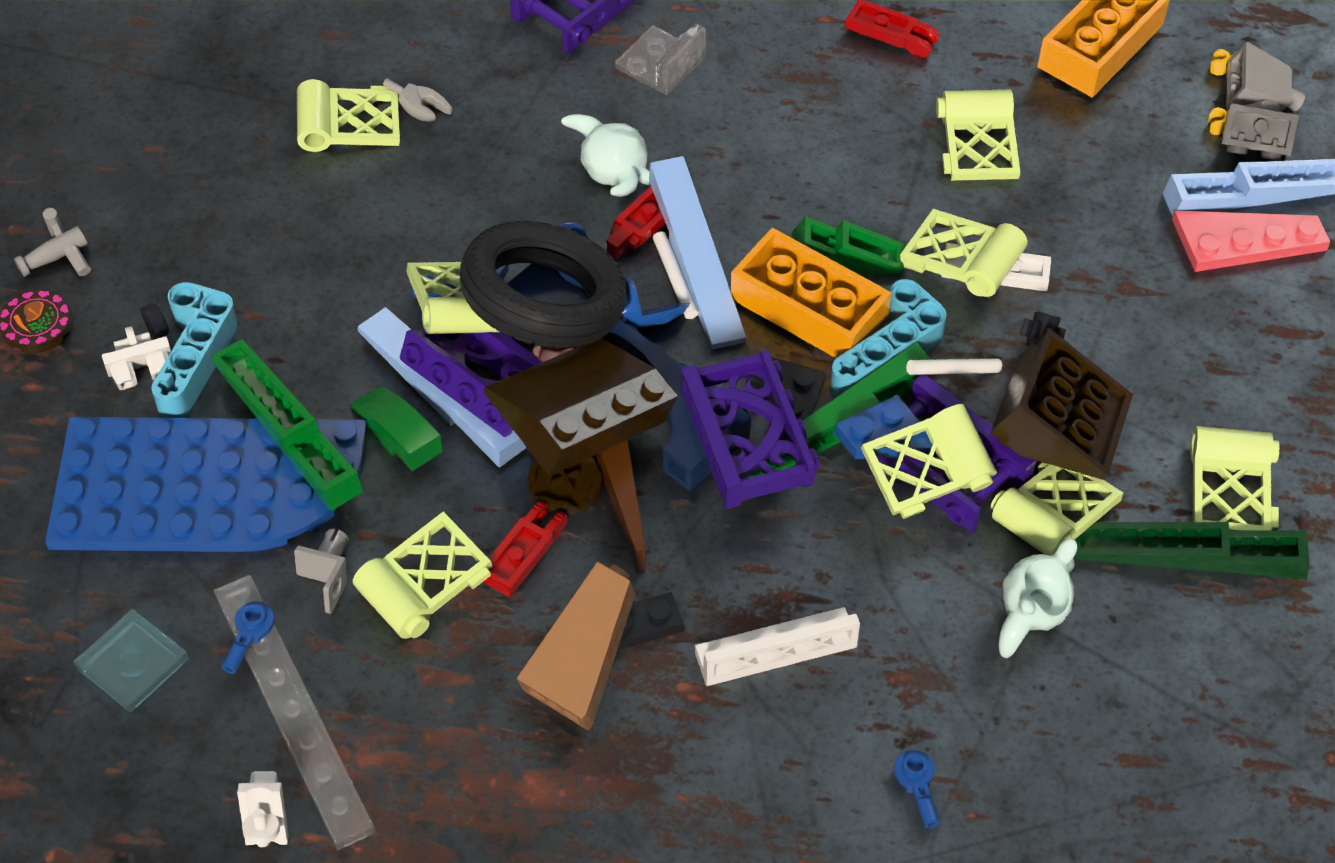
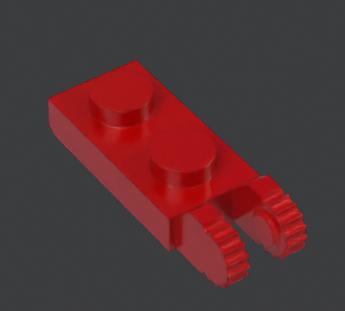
(892, 28)
(523, 549)

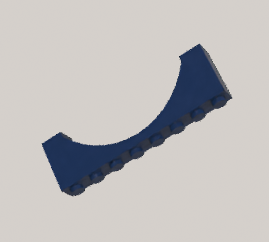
(684, 454)

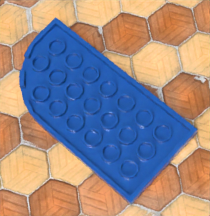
(186, 485)

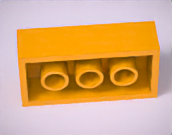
(1099, 40)
(809, 294)

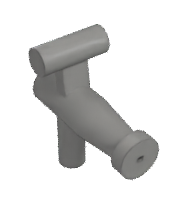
(61, 245)

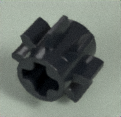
(1039, 323)

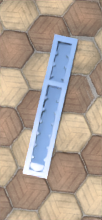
(1250, 185)
(696, 252)
(387, 336)

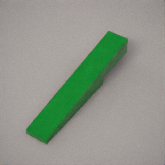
(877, 387)
(289, 424)

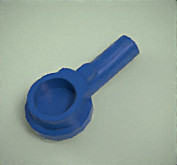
(253, 623)
(915, 772)

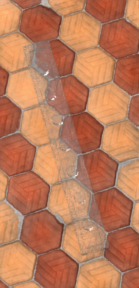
(300, 724)

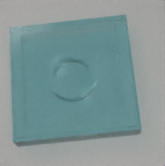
(131, 660)

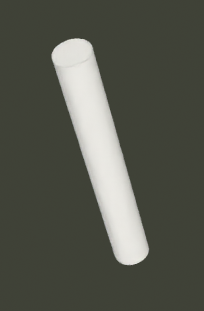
(675, 273)
(953, 366)

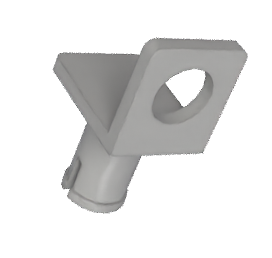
(325, 566)

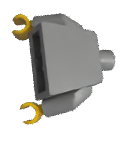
(1253, 81)

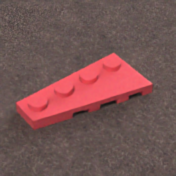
(1243, 238)

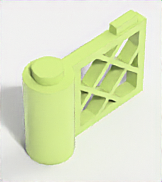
(320, 109)
(978, 113)
(985, 260)
(444, 313)
(959, 454)
(1239, 454)
(1041, 520)
(403, 600)

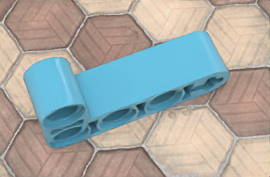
(913, 319)
(208, 327)

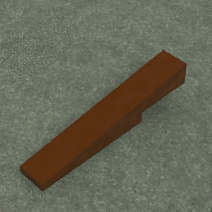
(620, 484)

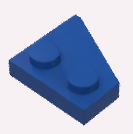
(877, 422)

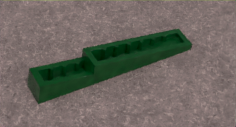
(1197, 547)

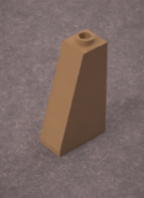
(580, 648)

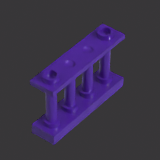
(577, 30)
(928, 400)

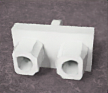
(135, 353)
(263, 810)

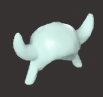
(611, 153)
(1037, 595)

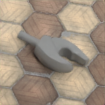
(415, 98)

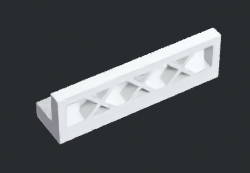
(777, 646)

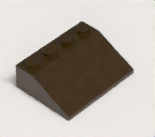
(582, 403)
(1062, 409)

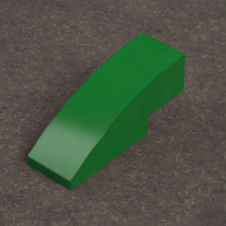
(852, 246)
(398, 427)

